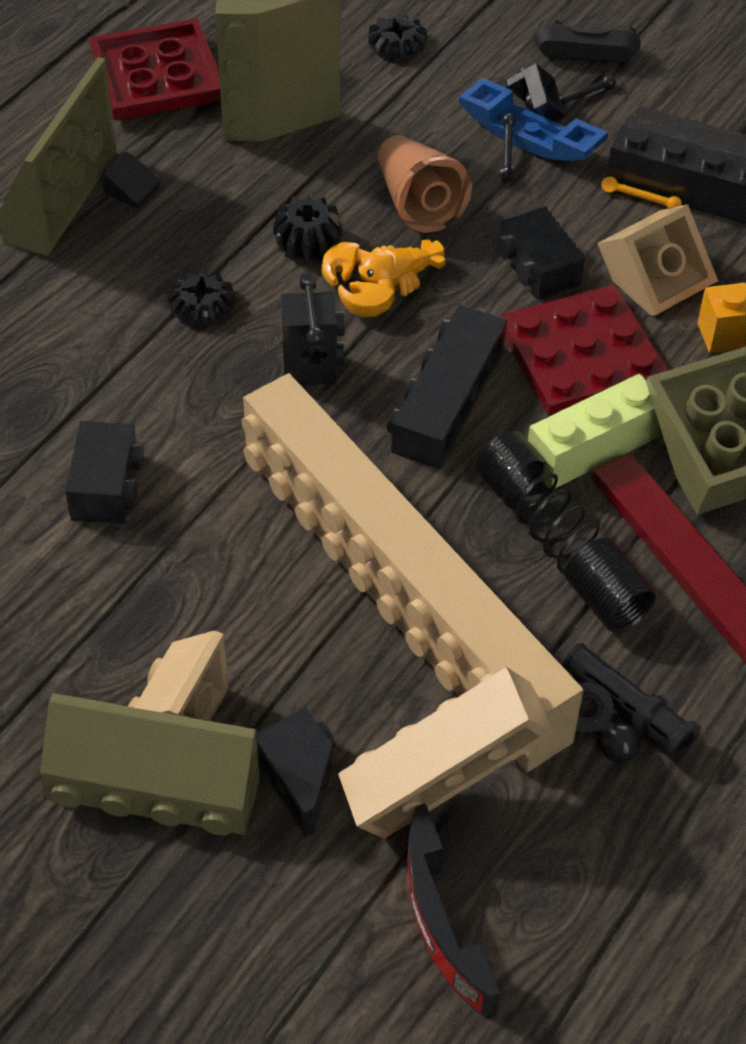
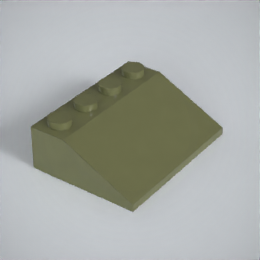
(277, 66)
(61, 167)
(705, 427)

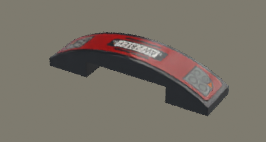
(462, 968)

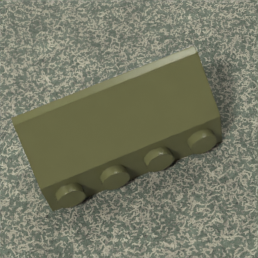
(149, 764)

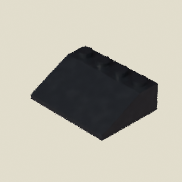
(682, 160)

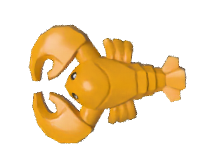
(382, 270)

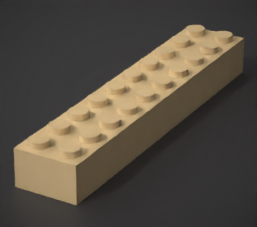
(399, 557)

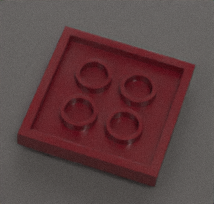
(158, 68)
(579, 346)

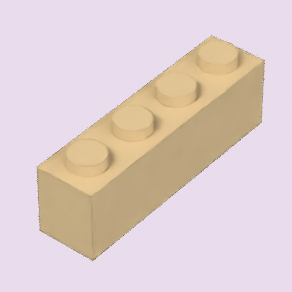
(445, 752)

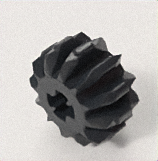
(307, 228)

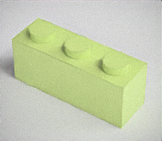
(595, 430)

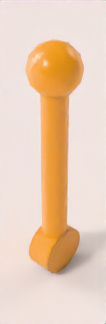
(610, 185)

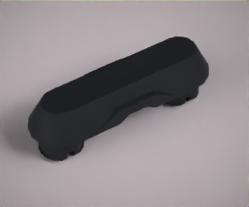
(586, 44)

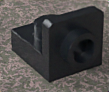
(539, 90)

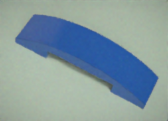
(532, 133)

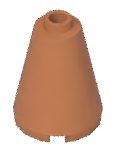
(423, 183)

